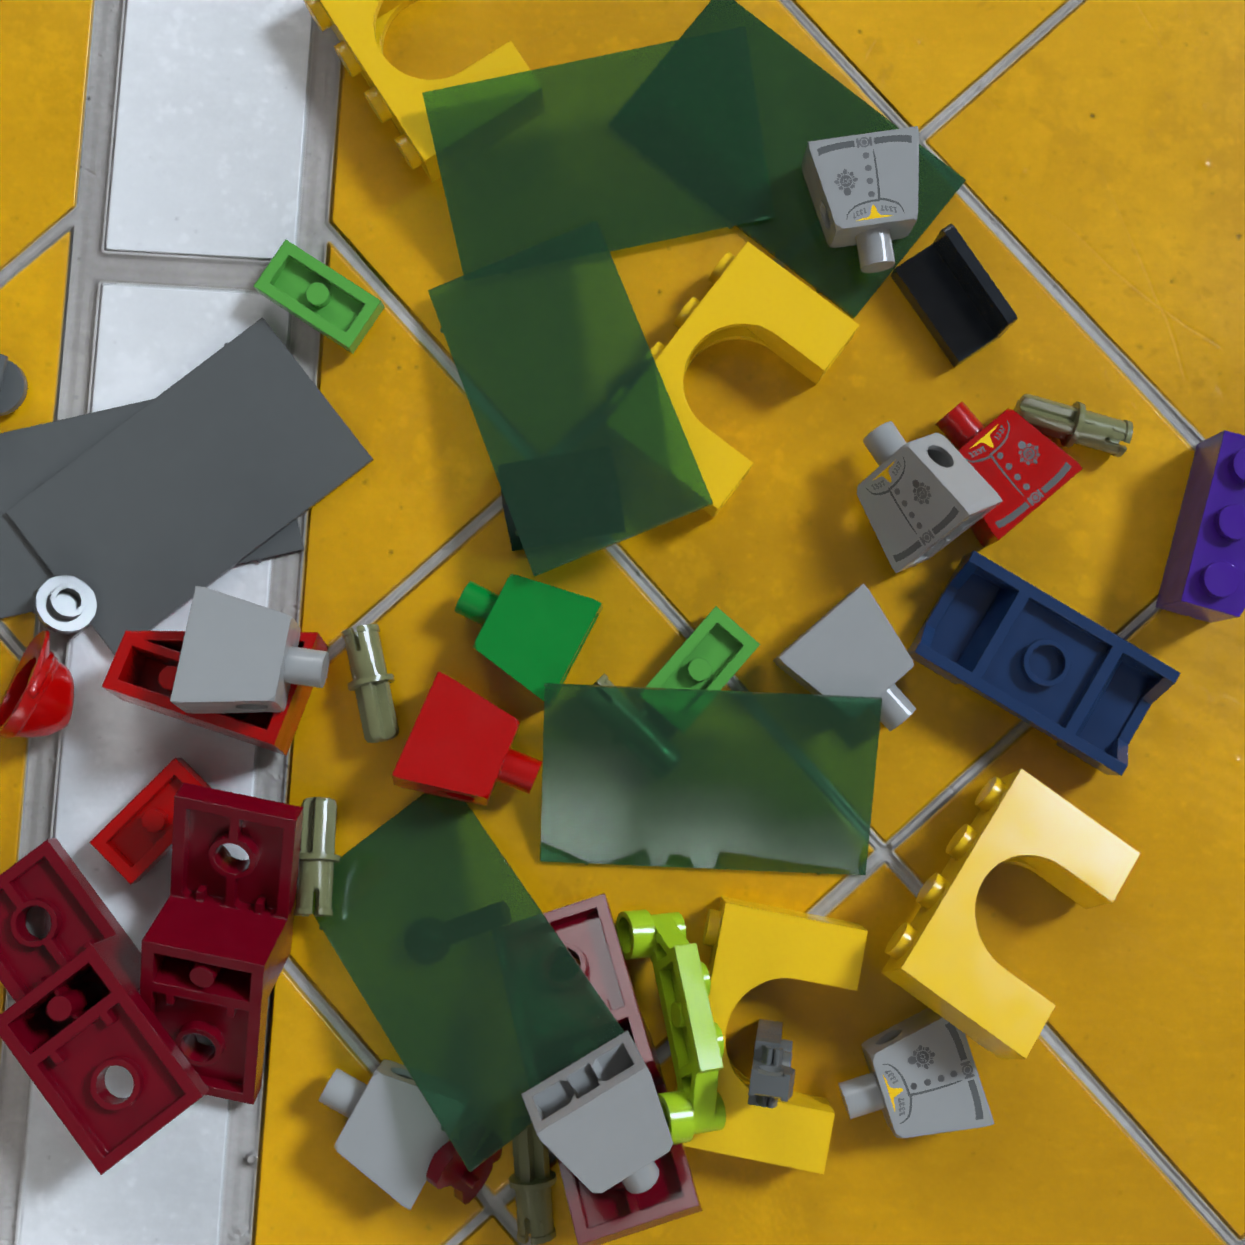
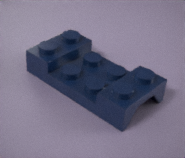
(1041, 662)

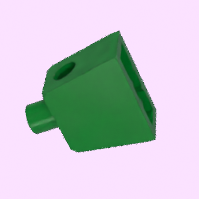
(530, 628)

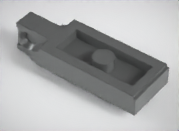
(771, 1067)

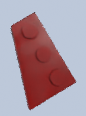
(146, 673)

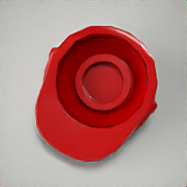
(39, 694)

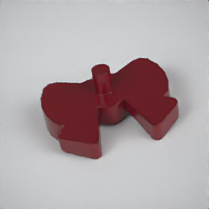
(449, 1170)

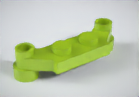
(691, 1032)

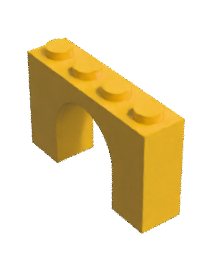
(392, 94)
(758, 304)
(753, 947)
(941, 950)

